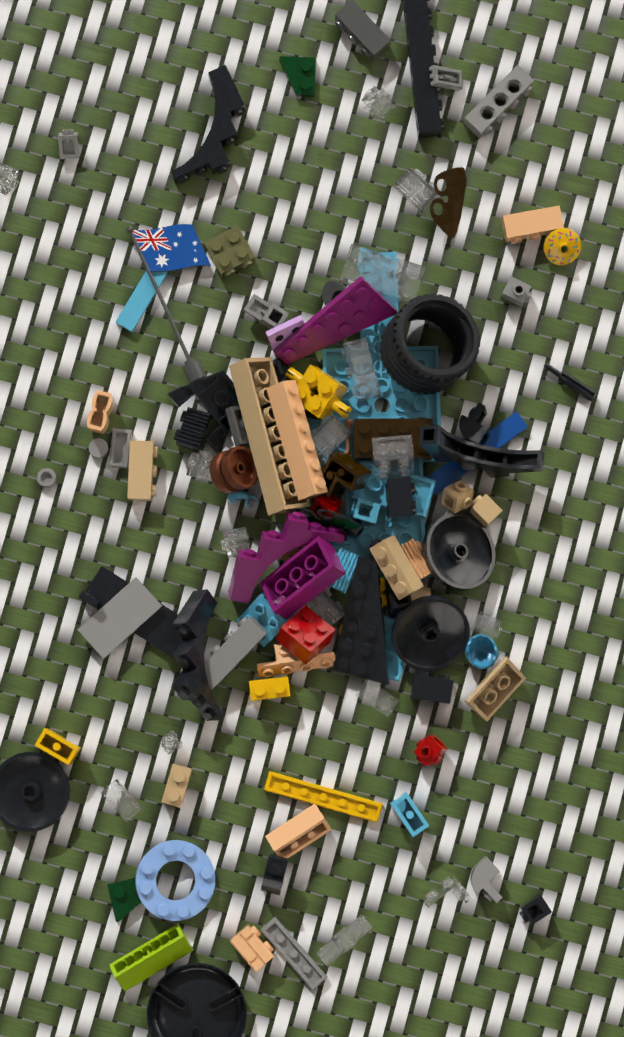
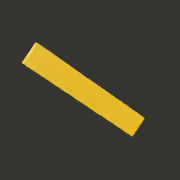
(323, 796)

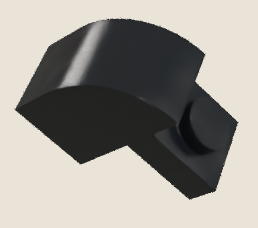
(471, 427)
(274, 874)

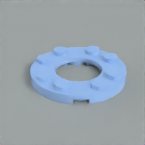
(146, 880)

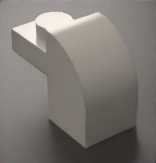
(266, 314)
(480, 877)

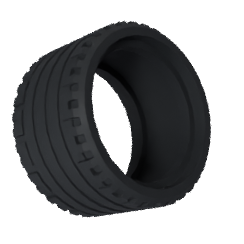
(453, 320)

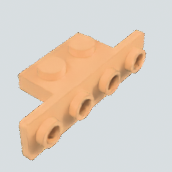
(288, 663)

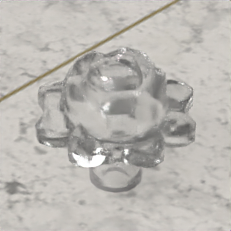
(170, 742)

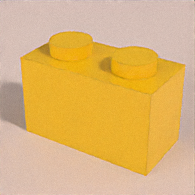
(269, 688)
(57, 746)

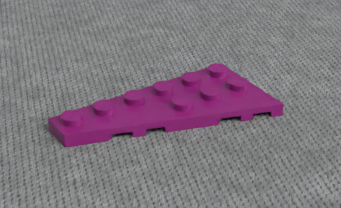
(345, 315)

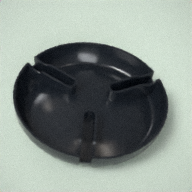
(196, 1003)

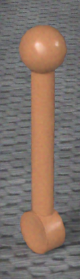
(348, 422)

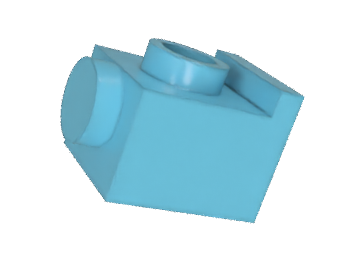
(373, 510)

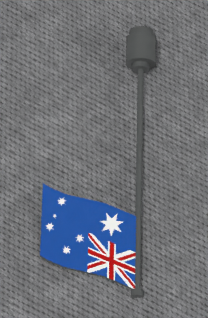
(171, 250)

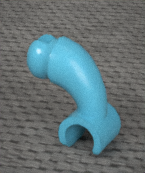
(233, 497)

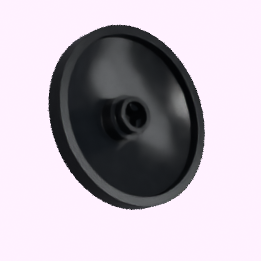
(459, 551)
(430, 633)
(32, 791)

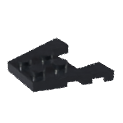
(215, 394)

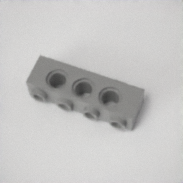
(516, 78)

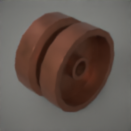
(233, 470)

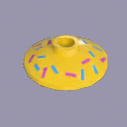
(558, 239)

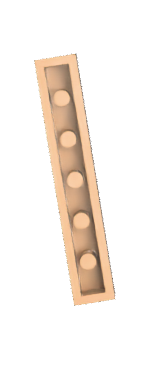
(297, 440)

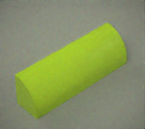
(151, 957)

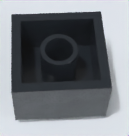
(399, 498)

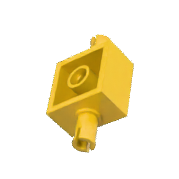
(320, 392)

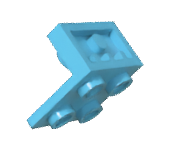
(263, 613)

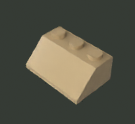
(495, 689)

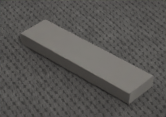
(293, 953)

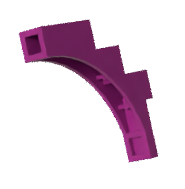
(251, 564)

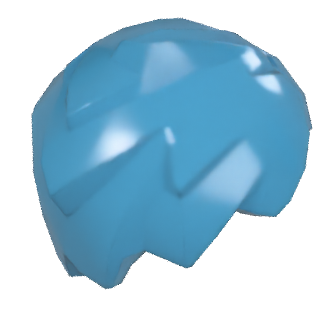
(481, 651)

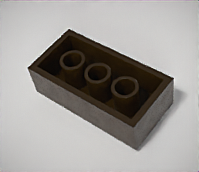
(373, 428)

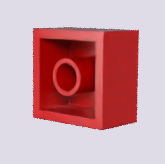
(305, 634)

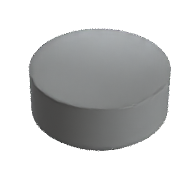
(98, 448)
(46, 478)

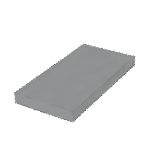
(119, 618)

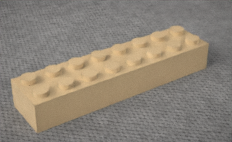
(250, 381)

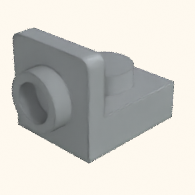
(68, 144)

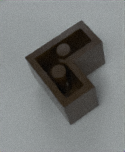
(343, 472)

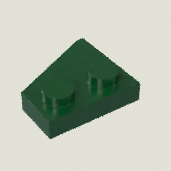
(300, 74)
(123, 897)

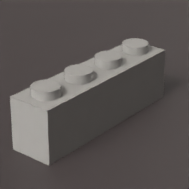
(234, 650)

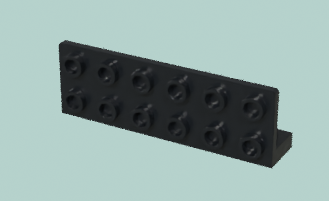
(156, 630)

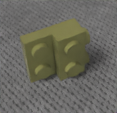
(230, 251)

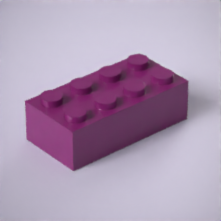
(302, 577)

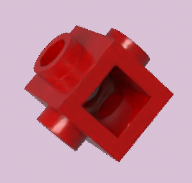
(328, 503)
(430, 751)

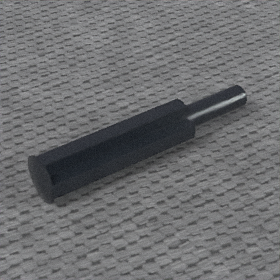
(572, 383)

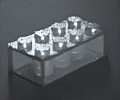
(390, 276)

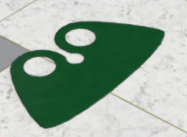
(336, 520)

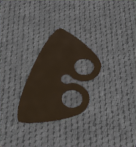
(452, 210)

